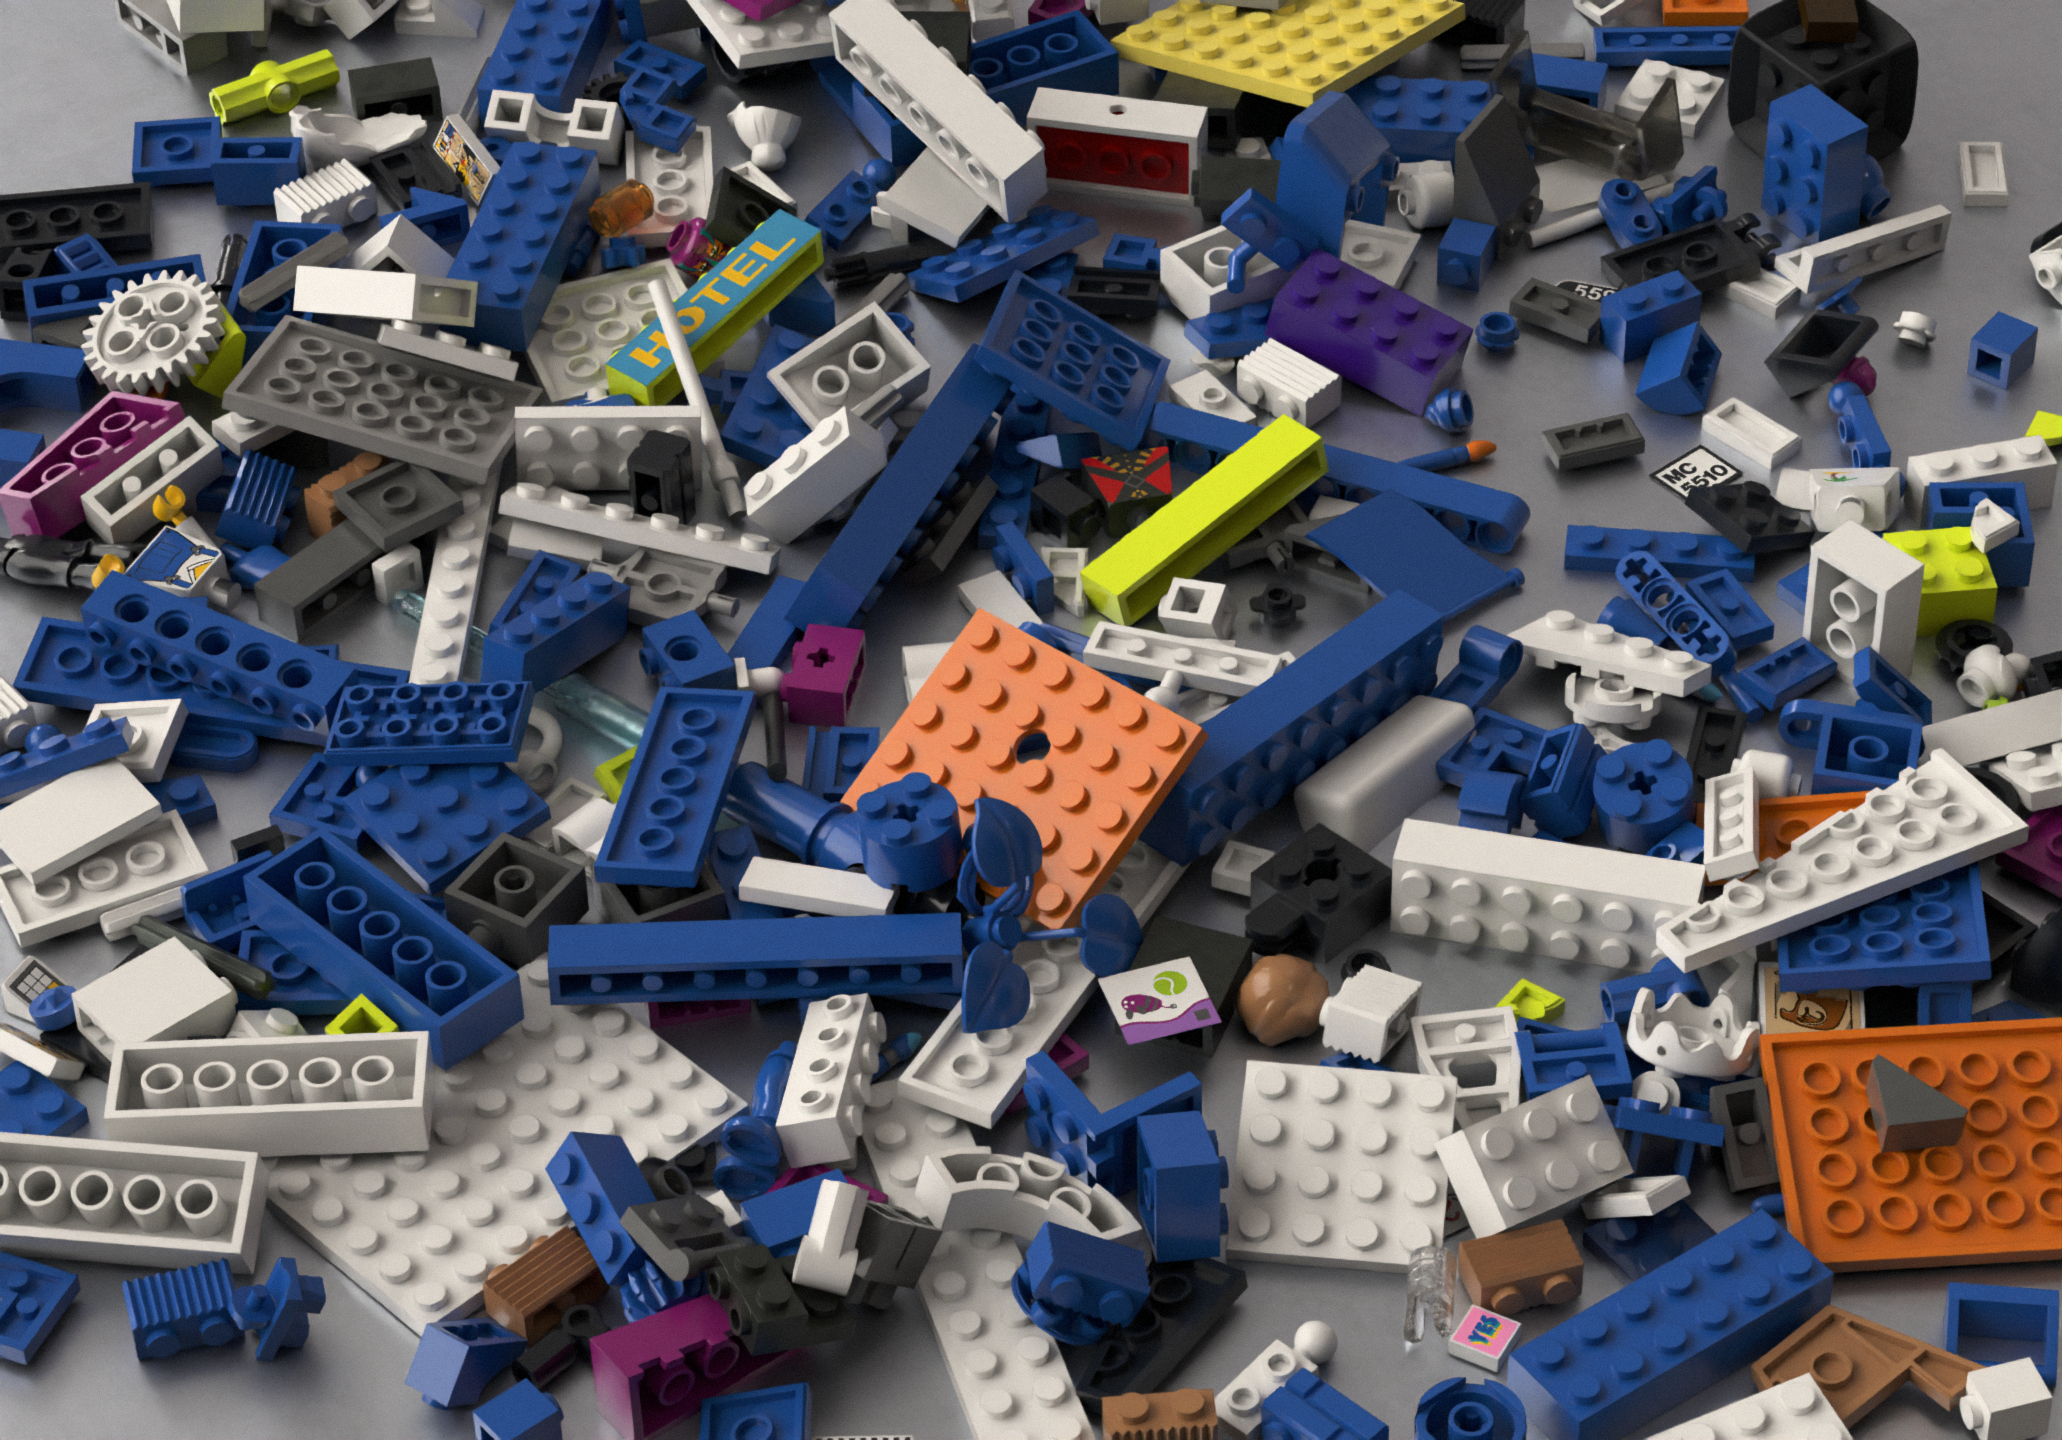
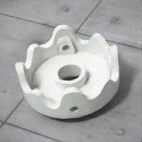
(1690, 1038)

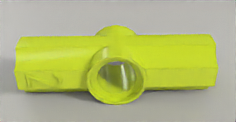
(274, 86)

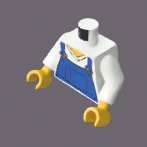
(178, 558)

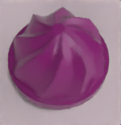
(1859, 372)

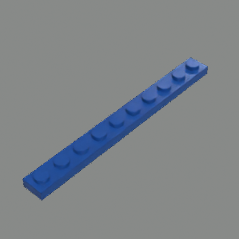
(1021, 422)

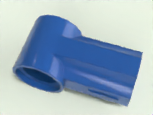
(1664, 979)

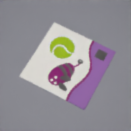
(1159, 1000)

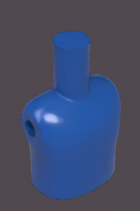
(252, 565)

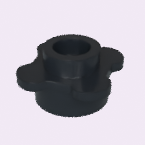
(1277, 605)

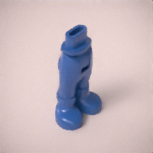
(754, 1138)

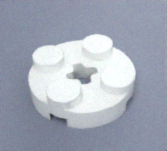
(1611, 702)

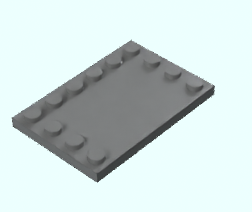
(381, 399)

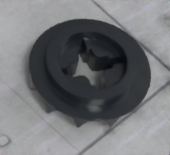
(1974, 632)

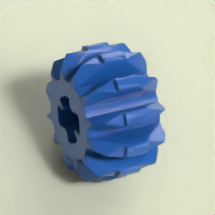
(653, 1291)

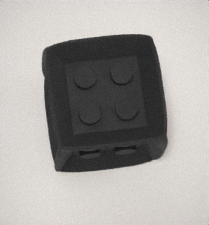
(1866, 77)

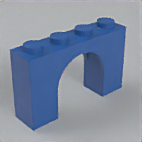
(43, 379)

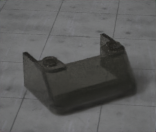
(1585, 132)

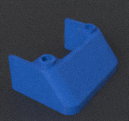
(1335, 169)

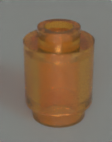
(621, 208)

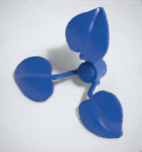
(994, 987)

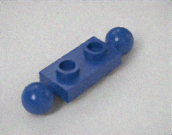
(851, 203)
(1860, 428)

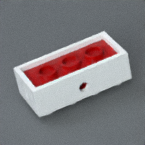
(1119, 145)

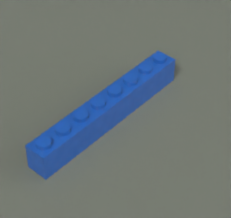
(755, 958)

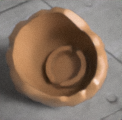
(1281, 999)

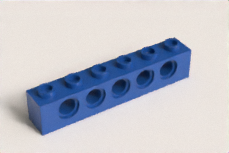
(217, 652)

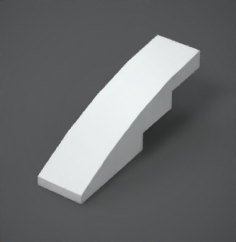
(1998, 730)

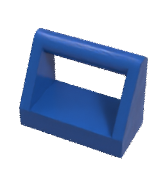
(2004, 1314)

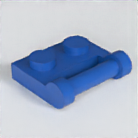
(1564, 1057)

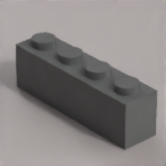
(322, 580)

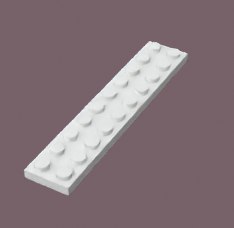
(985, 1070)
(996, 1356)

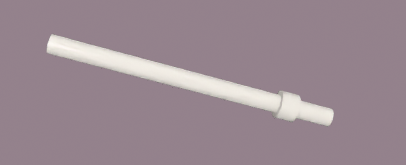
(722, 471)

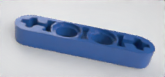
(1676, 612)

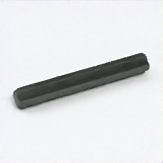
(241, 973)

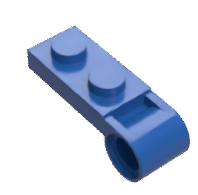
(1483, 668)

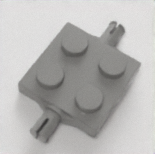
(669, 585)

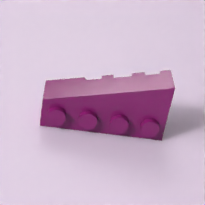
(48, 490)
(664, 1364)

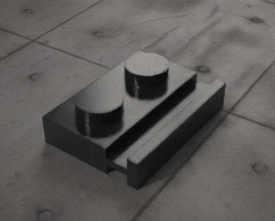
(415, 167)
(1115, 291)

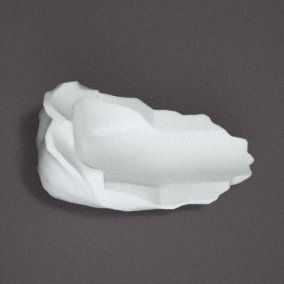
(341, 136)

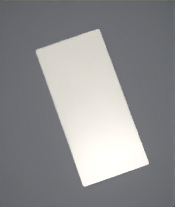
(1574, 184)

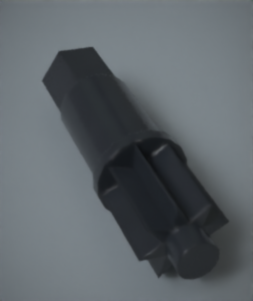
(875, 264)

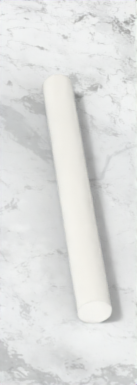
(1582, 221)

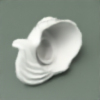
(766, 133)

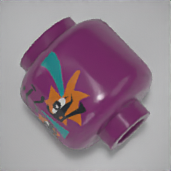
(695, 249)

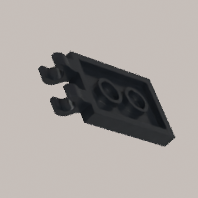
(1704, 253)

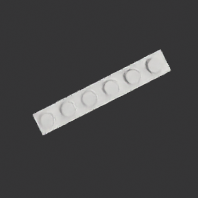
(656, 532)

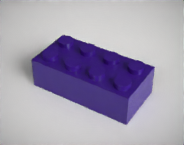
(1368, 331)

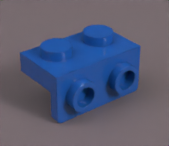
(218, 903)

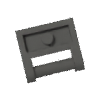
(681, 1234)

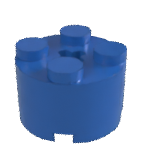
(1642, 794)
(910, 833)
(1470, 1412)

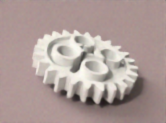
(153, 333)

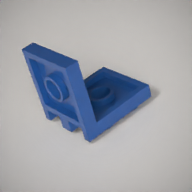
(1091, 1143)

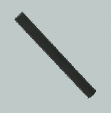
(774, 736)

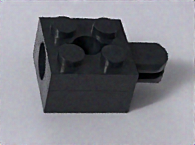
(1317, 896)

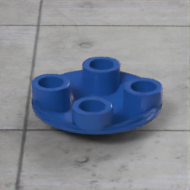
(1057, 1322)

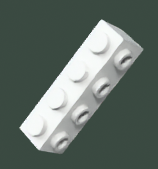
(830, 1080)

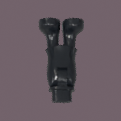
(59, 561)

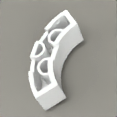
(1016, 1196)

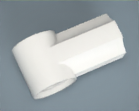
(828, 1251)

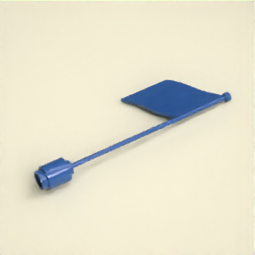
(1405, 548)

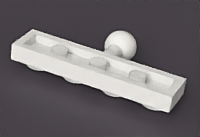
(1177, 662)

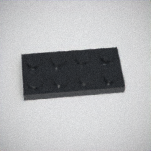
(111, 214)

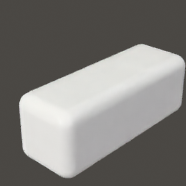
(1384, 773)

